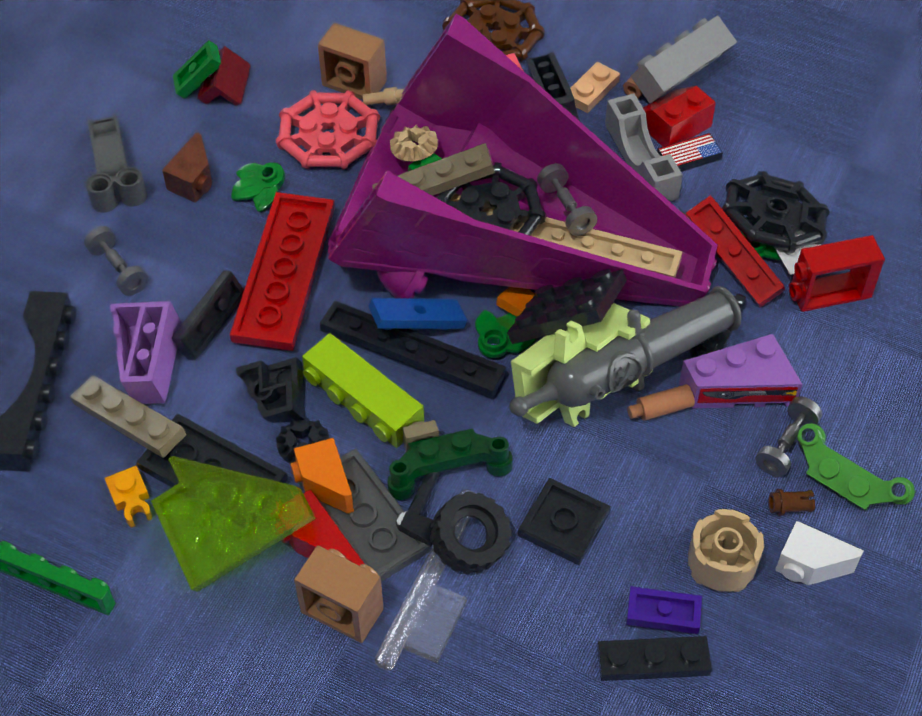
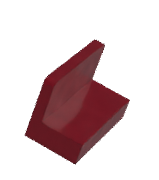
(228, 79)

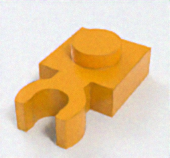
(129, 493)

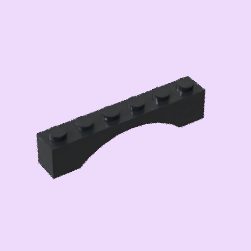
(48, 322)

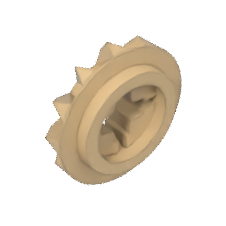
(406, 150)

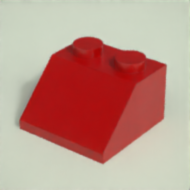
(679, 115)

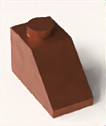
(189, 170)

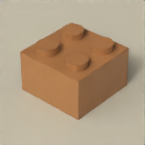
(352, 61)
(339, 593)

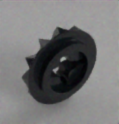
(287, 439)

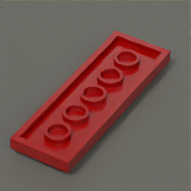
(283, 272)

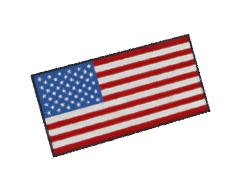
(693, 152)

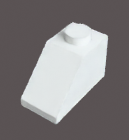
(816, 556)

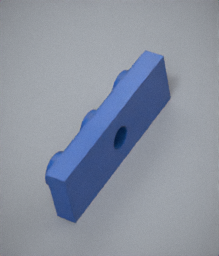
(417, 313)

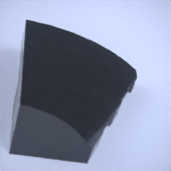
(276, 388)

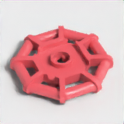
(328, 117)

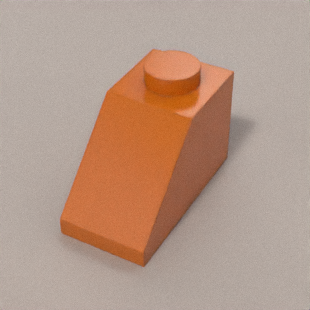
(322, 471)

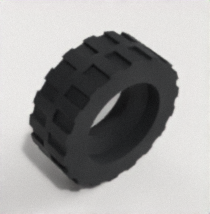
(447, 545)

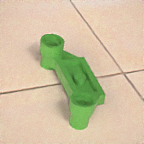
(846, 476)

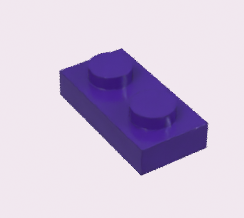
(664, 610)

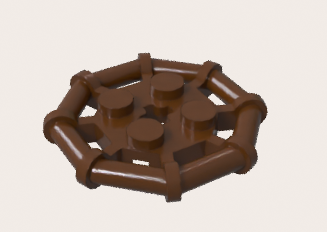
(506, 24)

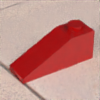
(320, 532)

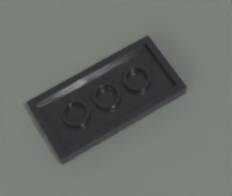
(210, 449)

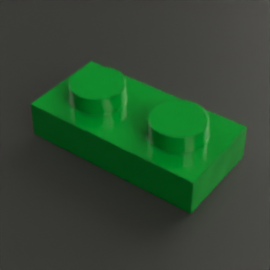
(197, 69)

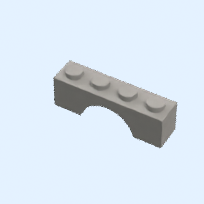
(629, 130)

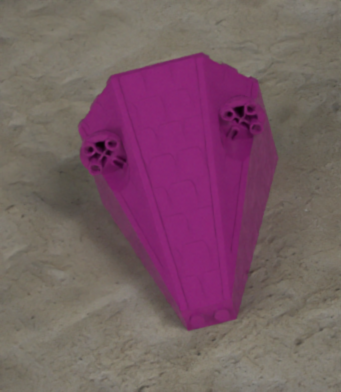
(480, 97)

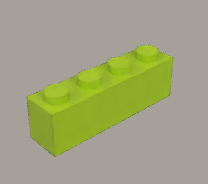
(361, 389)

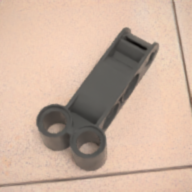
(114, 179)

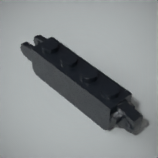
(549, 75)

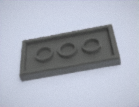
(373, 523)

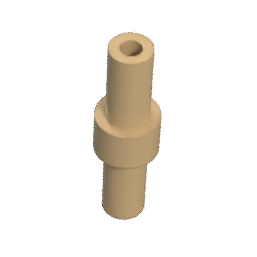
(389, 96)

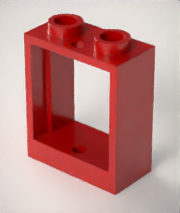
(858, 254)

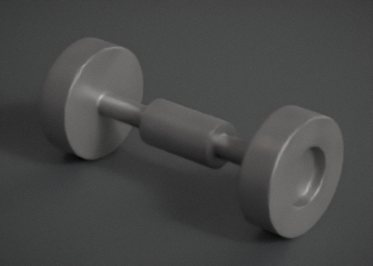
(580, 219)
(132, 279)
(773, 459)

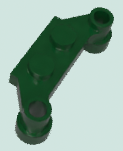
(447, 453)

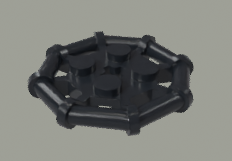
(501, 199)
(785, 221)

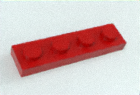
(736, 252)

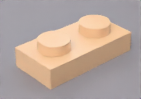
(594, 86)

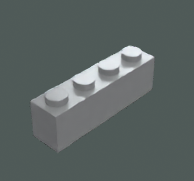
(682, 59)

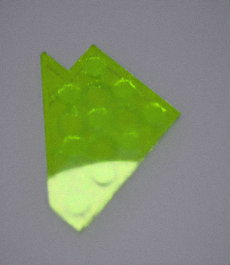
(225, 518)

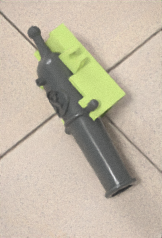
(609, 355)

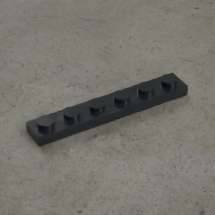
(414, 349)

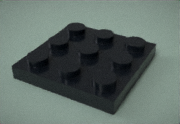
(574, 301)

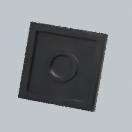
(564, 521)

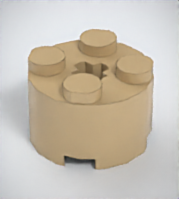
(725, 551)

